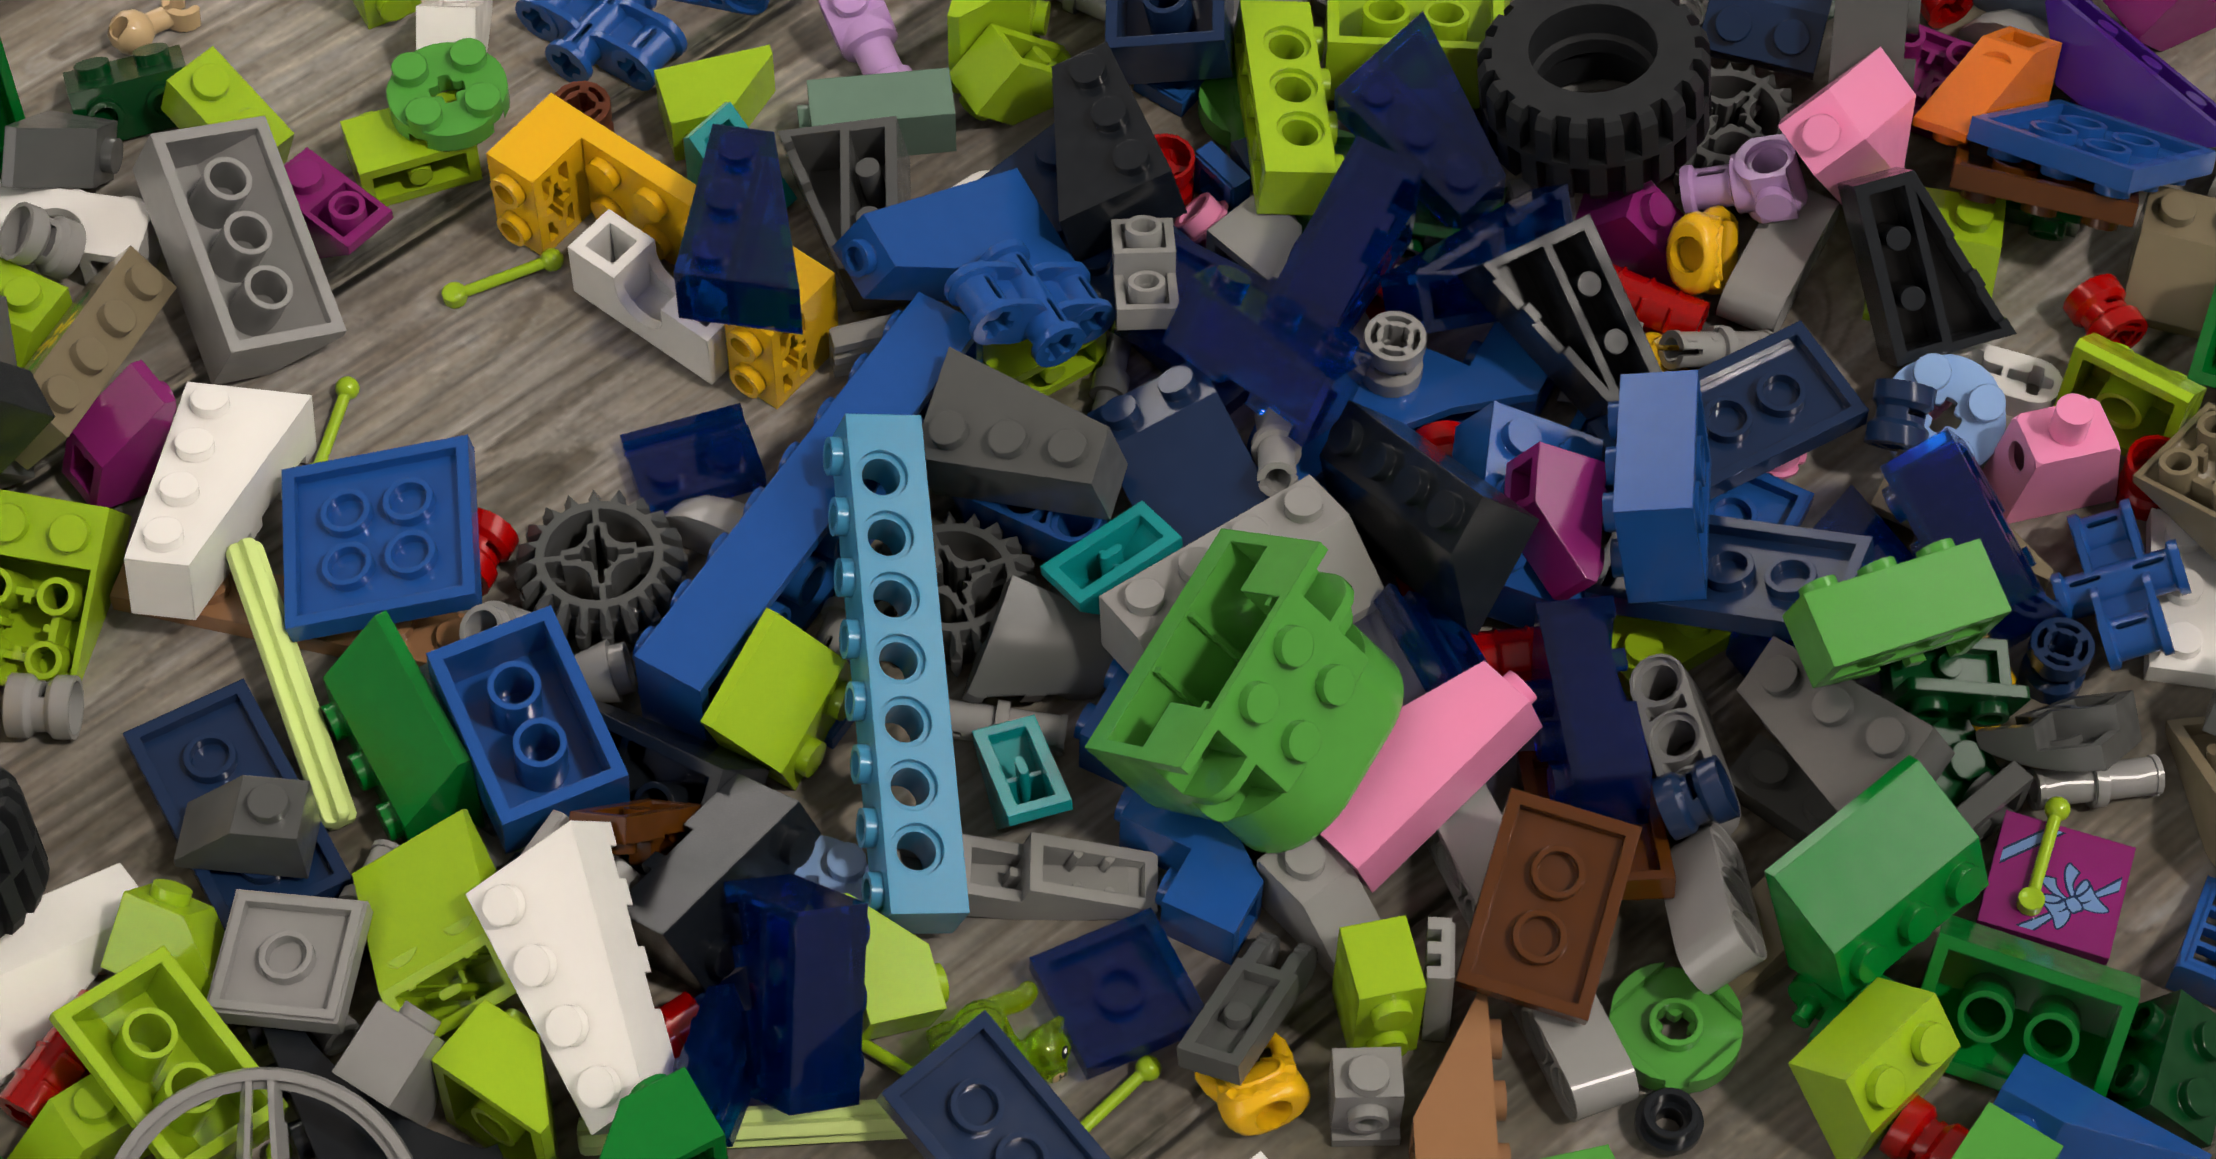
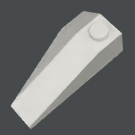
(54, 959)

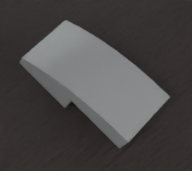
(1144, 272)

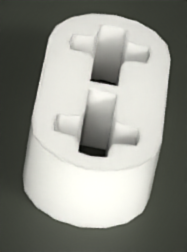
(2012, 374)

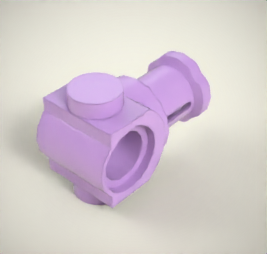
(864, 34)
(1758, 180)

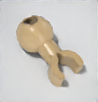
(134, 28)

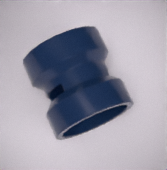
(1899, 414)
(2056, 659)
(1695, 797)

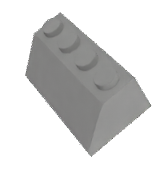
(237, 247)
(1302, 511)

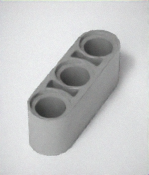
(1777, 266)
(1676, 719)
(1713, 910)

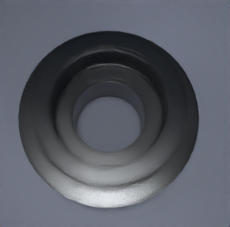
(1670, 1104)

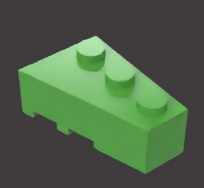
(1896, 612)

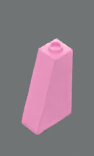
(1431, 767)

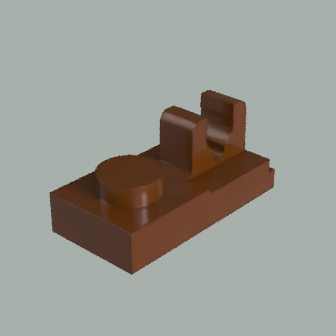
(642, 825)

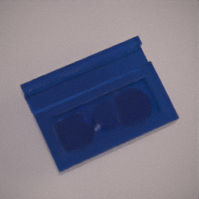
(694, 458)
(1428, 637)
(718, 1058)

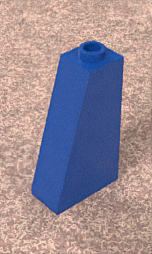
(928, 238)

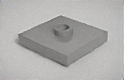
(289, 961)

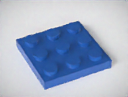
(2091, 146)
(380, 537)

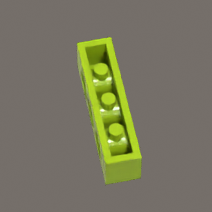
(1285, 105)

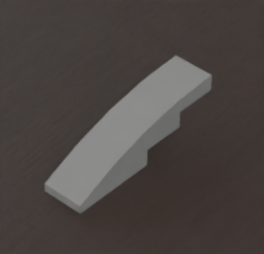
(1054, 878)

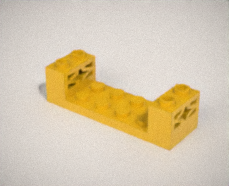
(567, 165)

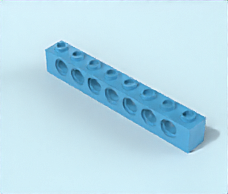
(893, 454)

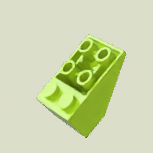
(55, 581)
(424, 930)

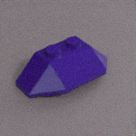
(2122, 77)

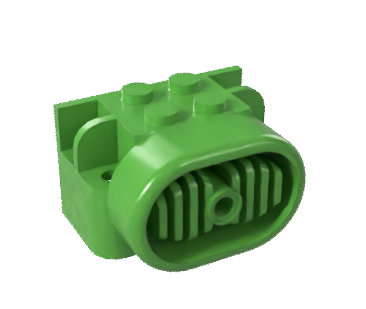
(1254, 696)

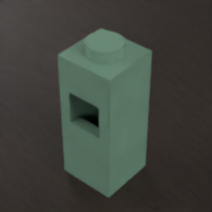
(917, 98)

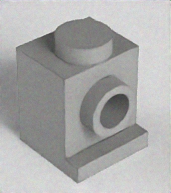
(1365, 1096)

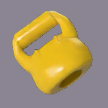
(1703, 250)
(1268, 1096)

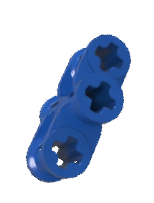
(614, 34)
(1018, 302)
(2121, 584)

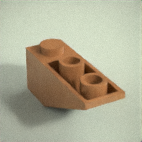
(1463, 1099)

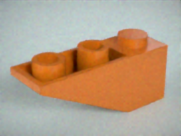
(1997, 74)

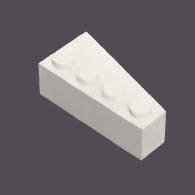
(212, 491)
(576, 965)

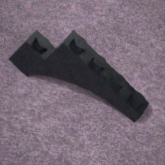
(330, 1133)

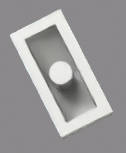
(452, 20)

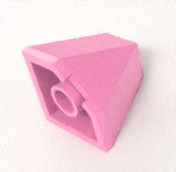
(1854, 123)

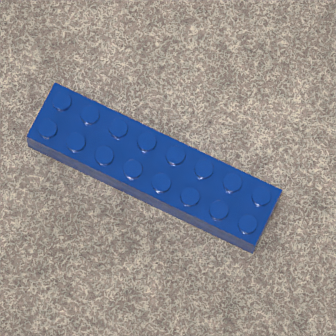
(783, 543)

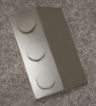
(2173, 261)

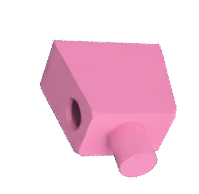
(2055, 460)

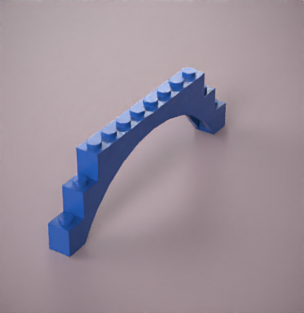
(1210, 881)

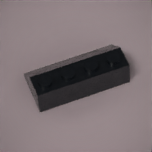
(1424, 513)

